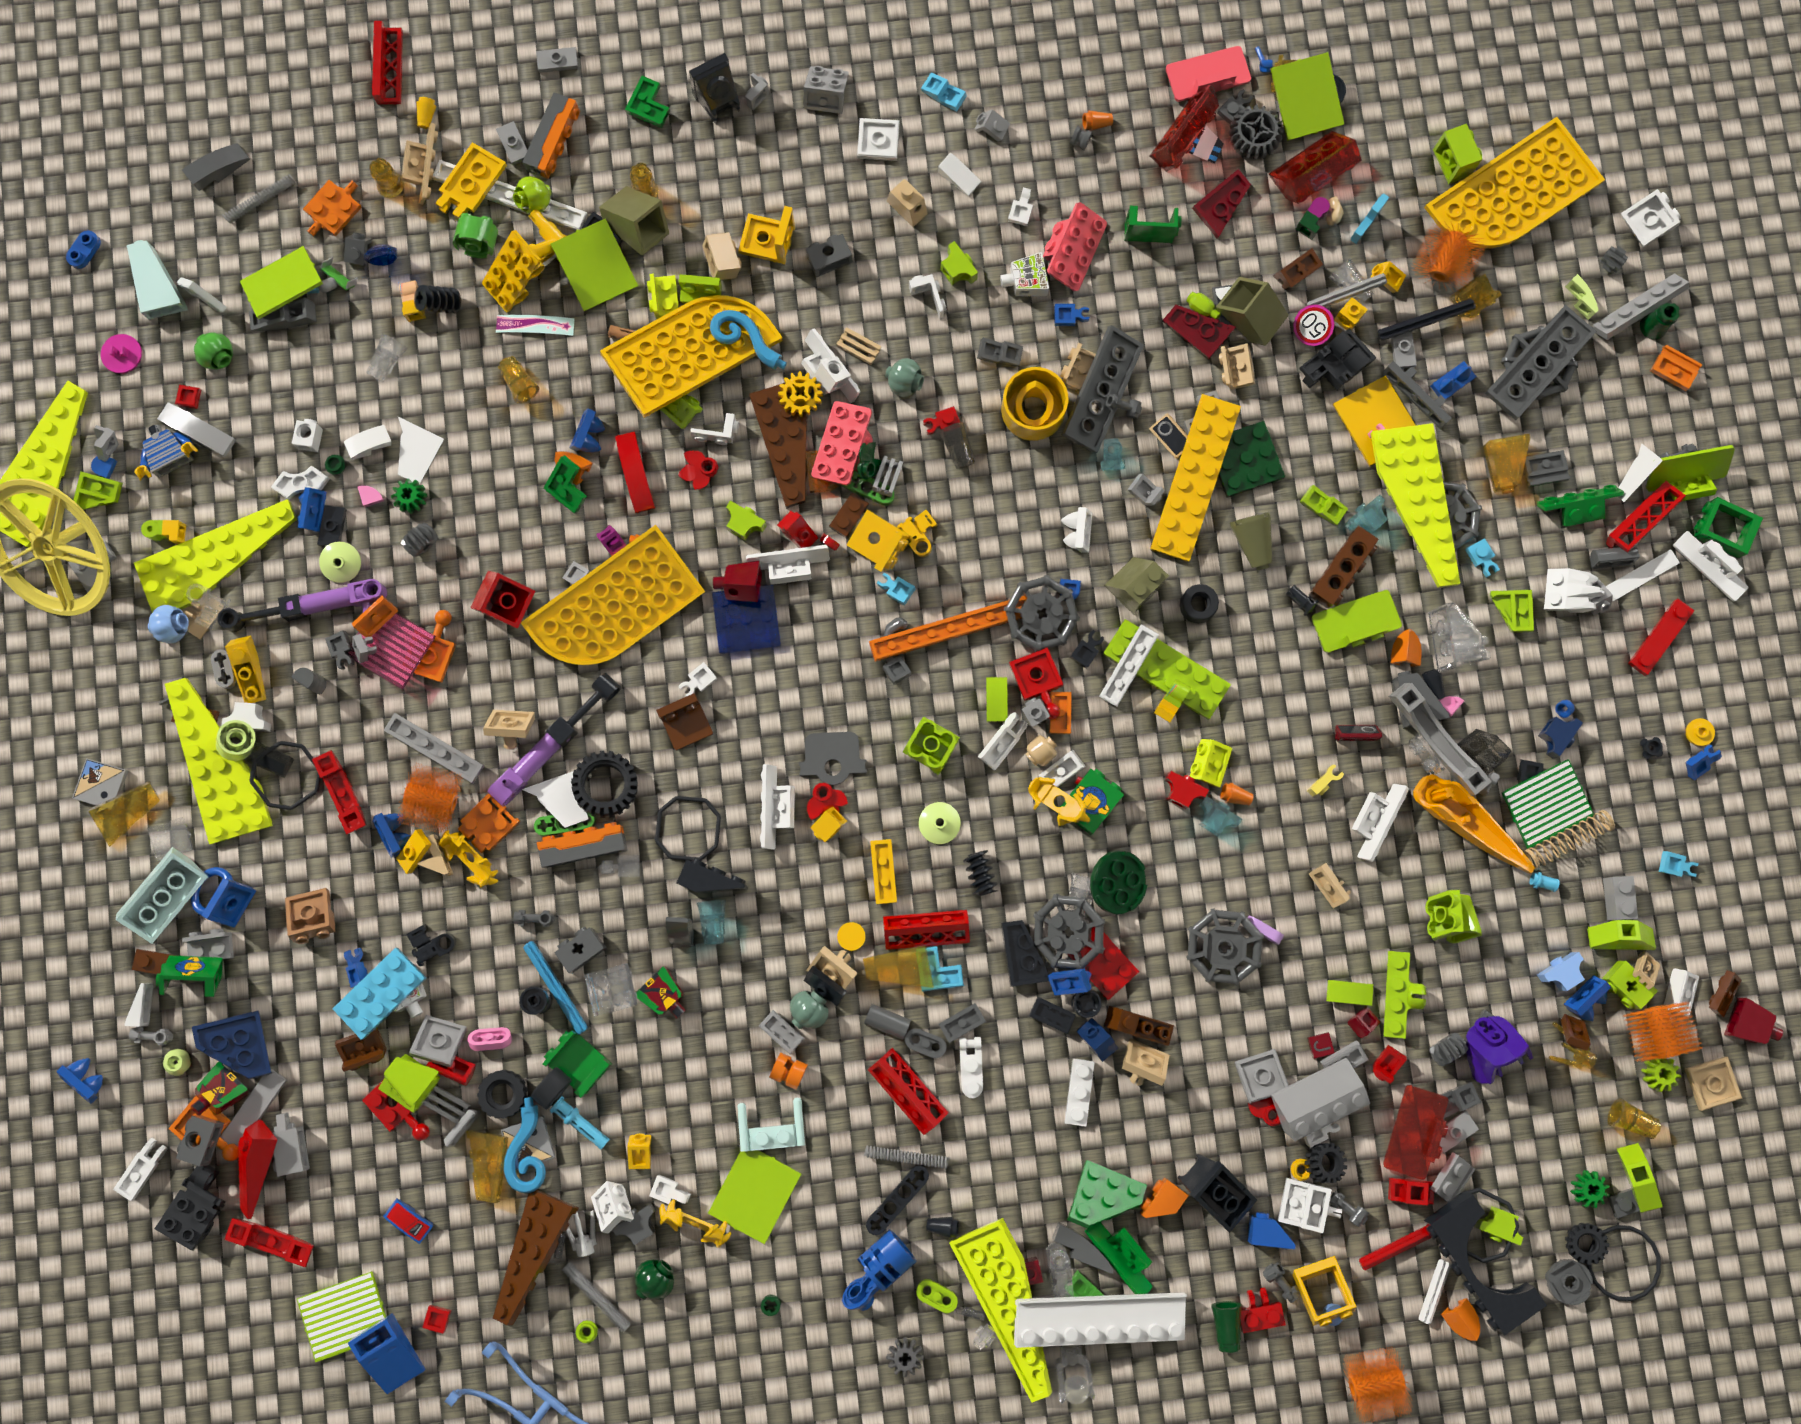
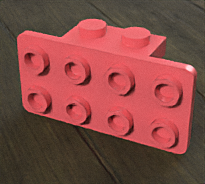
(1220, 69)
(1074, 246)
(842, 442)

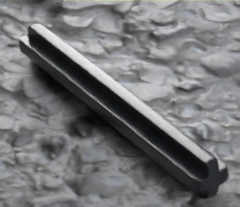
(1426, 319)

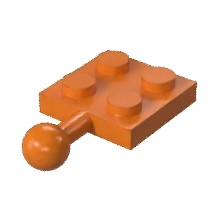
(440, 652)
(229, 1151)

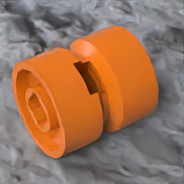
(788, 1071)

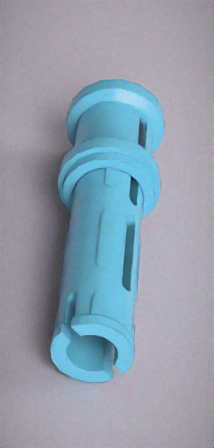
(571, 1116)

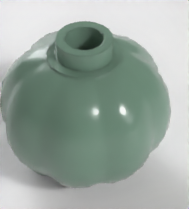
(904, 377)
(808, 1010)

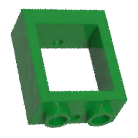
(1748, 532)

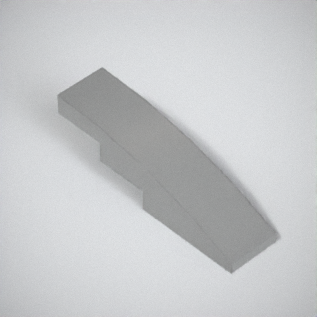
(196, 429)

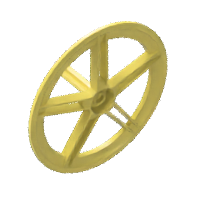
(51, 547)

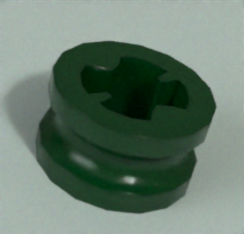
(772, 1298)

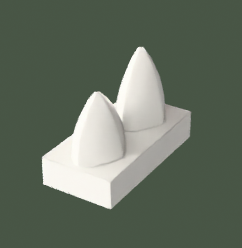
(1082, 522)

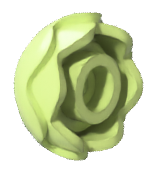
(183, 1062)

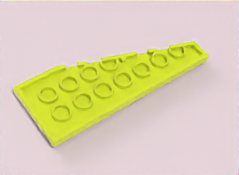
(44, 458)
(1413, 477)
(209, 556)
(221, 786)
(998, 1279)

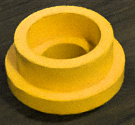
(1299, 1176)

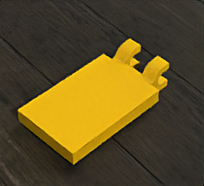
(470, 181)

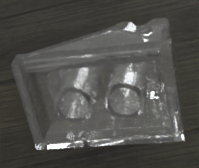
(1456, 638)

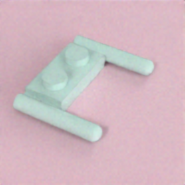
(771, 1136)

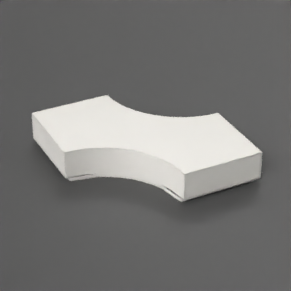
(292, 484)

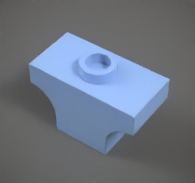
(1563, 971)

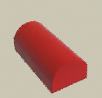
(460, 1071)

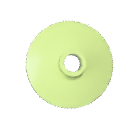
(349, 559)
(939, 834)

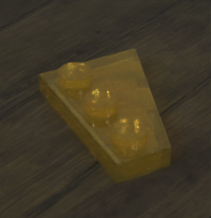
(121, 812)
(901, 967)
(488, 1162)

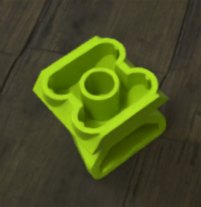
(931, 745)
(1452, 917)
(409, 1082)

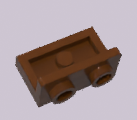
(359, 1052)

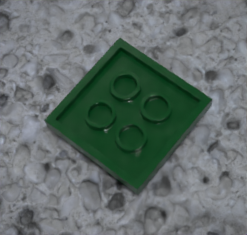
(1249, 460)

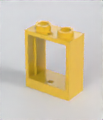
(1316, 1269)

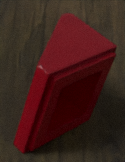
(1363, 1022)

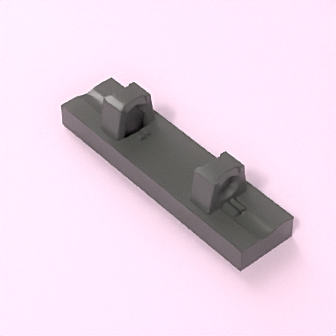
(1417, 395)

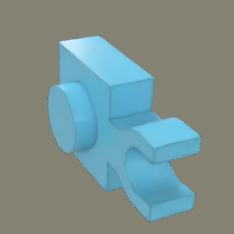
(1481, 554)
(898, 590)
(1675, 864)

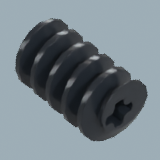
(437, 299)
(980, 873)

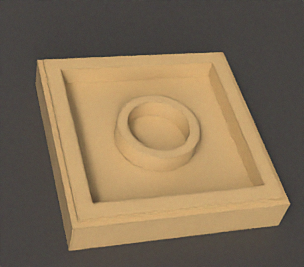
(1713, 1083)

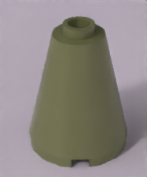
(1255, 539)

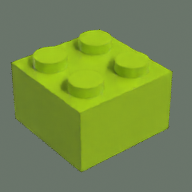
(1457, 153)

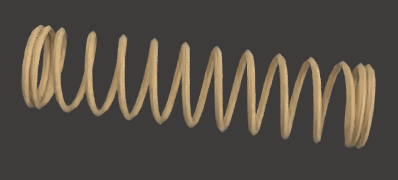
(1528, 852)

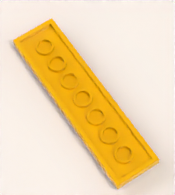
(1195, 478)

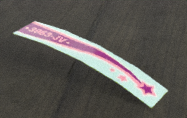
(535, 324)

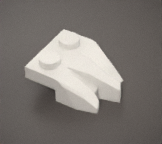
(1571, 591)

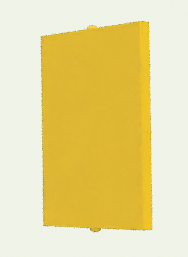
(1367, 409)

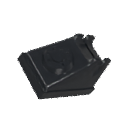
(714, 86)
(1218, 1192)

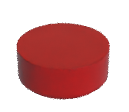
(832, 544)

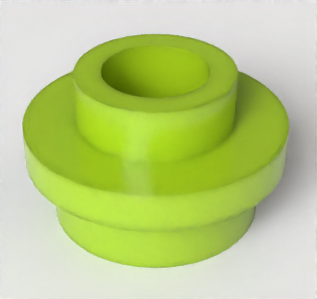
(580, 1331)

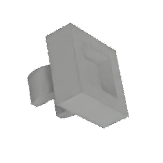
(361, 649)

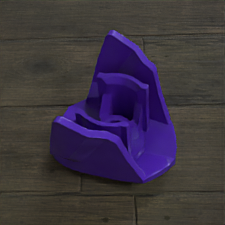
(1493, 1048)

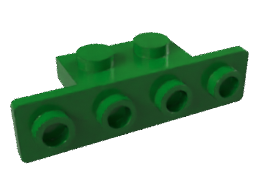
(1582, 506)
(1123, 1255)

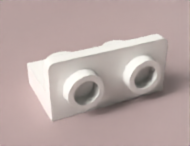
(611, 1206)

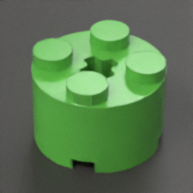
(475, 235)

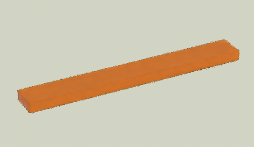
(941, 630)

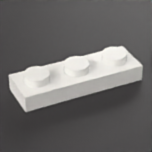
(1079, 1092)

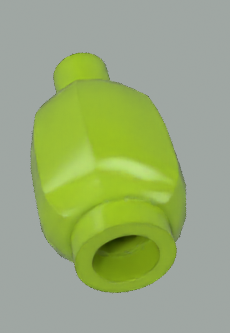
(1203, 305)

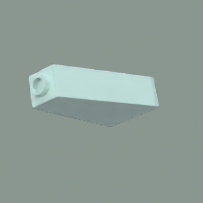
(152, 282)

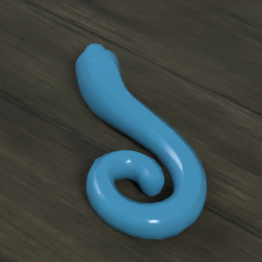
(764, 353)
(529, 1118)

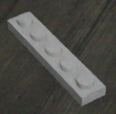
(1641, 306)
(434, 748)

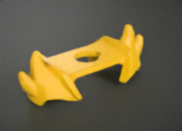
(1044, 791)
(456, 845)
(675, 1218)

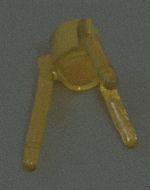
(1583, 1058)

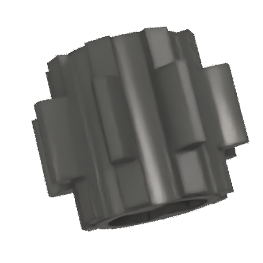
(1614, 259)

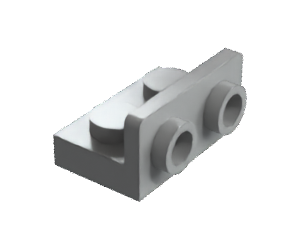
(210, 945)

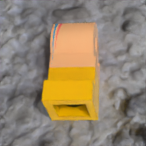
(407, 293)

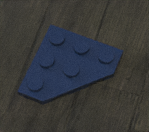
(236, 1044)

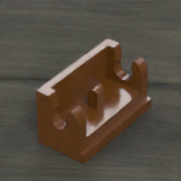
(1299, 269)

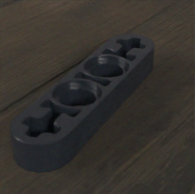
(899, 1201)

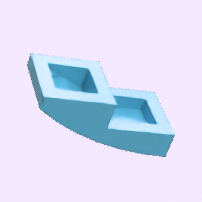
(943, 92)

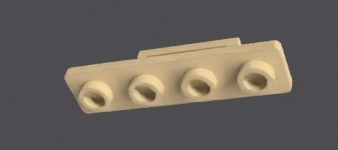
(418, 162)

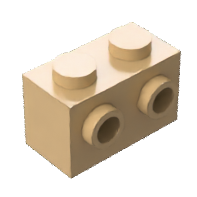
(721, 256)

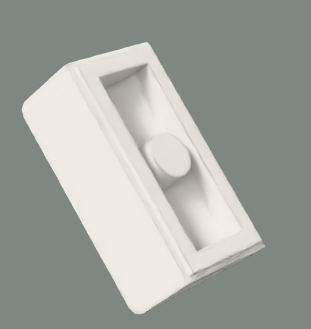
(1681, 989)

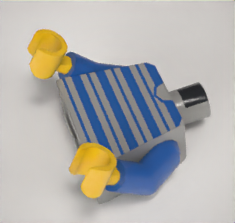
(164, 452)

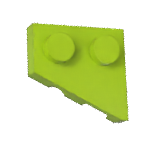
(96, 491)
(1515, 609)

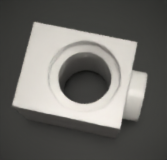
(832, 374)
(310, 443)

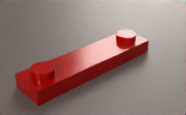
(1661, 637)

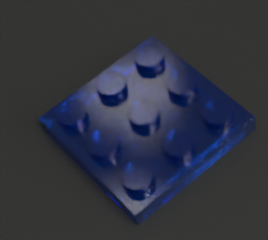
(746, 623)

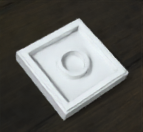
(878, 139)

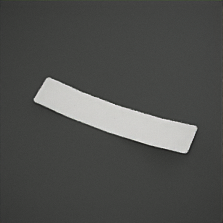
(1642, 574)

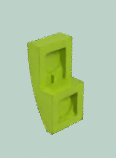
(1323, 505)
(996, 699)
(1349, 992)

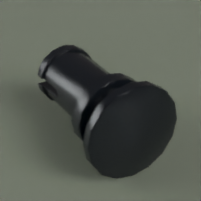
(1302, 600)

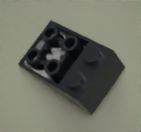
(703, 880)

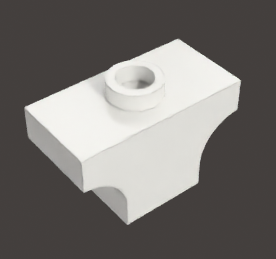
(251, 714)

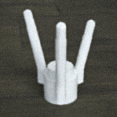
(583, 1244)

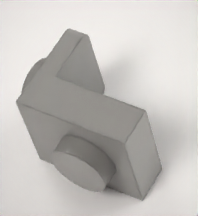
(992, 124)
(1145, 490)
(1035, 711)

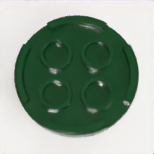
(1118, 882)

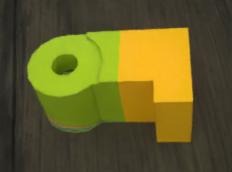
(164, 529)
(1172, 700)

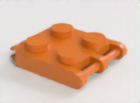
(487, 824)

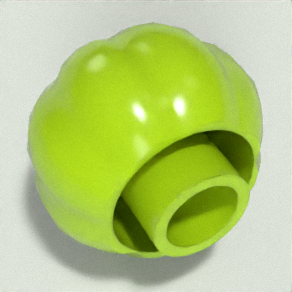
(532, 193)

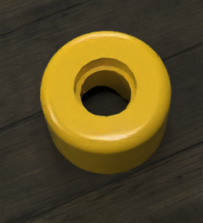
(1040, 384)

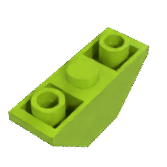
(1621, 935)
(1640, 1177)

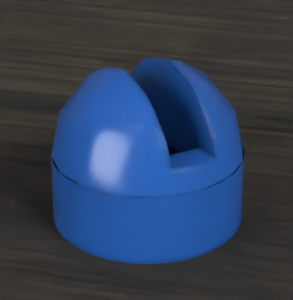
(1561, 712)

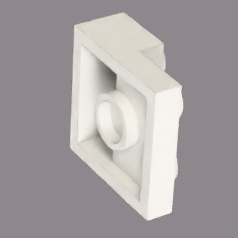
(1651, 217)

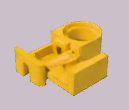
(916, 529)

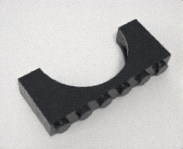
(1451, 1229)

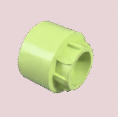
(233, 751)

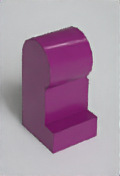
(611, 540)

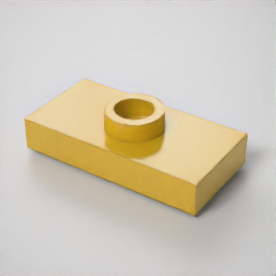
(413, 851)

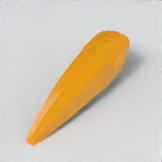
(1469, 819)

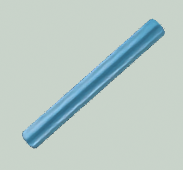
(555, 987)

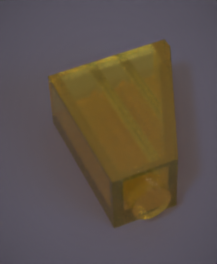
(1506, 461)

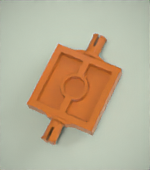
(332, 208)

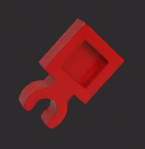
(943, 419)

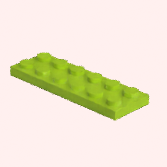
(1166, 665)

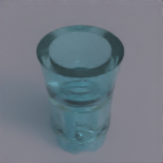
(712, 920)

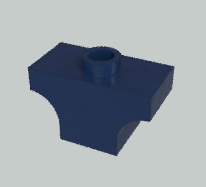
(1559, 735)
(1097, 1039)

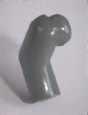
(895, 625)

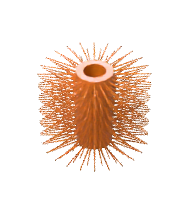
(1449, 256)
(430, 798)
(1665, 1037)
(1377, 1384)

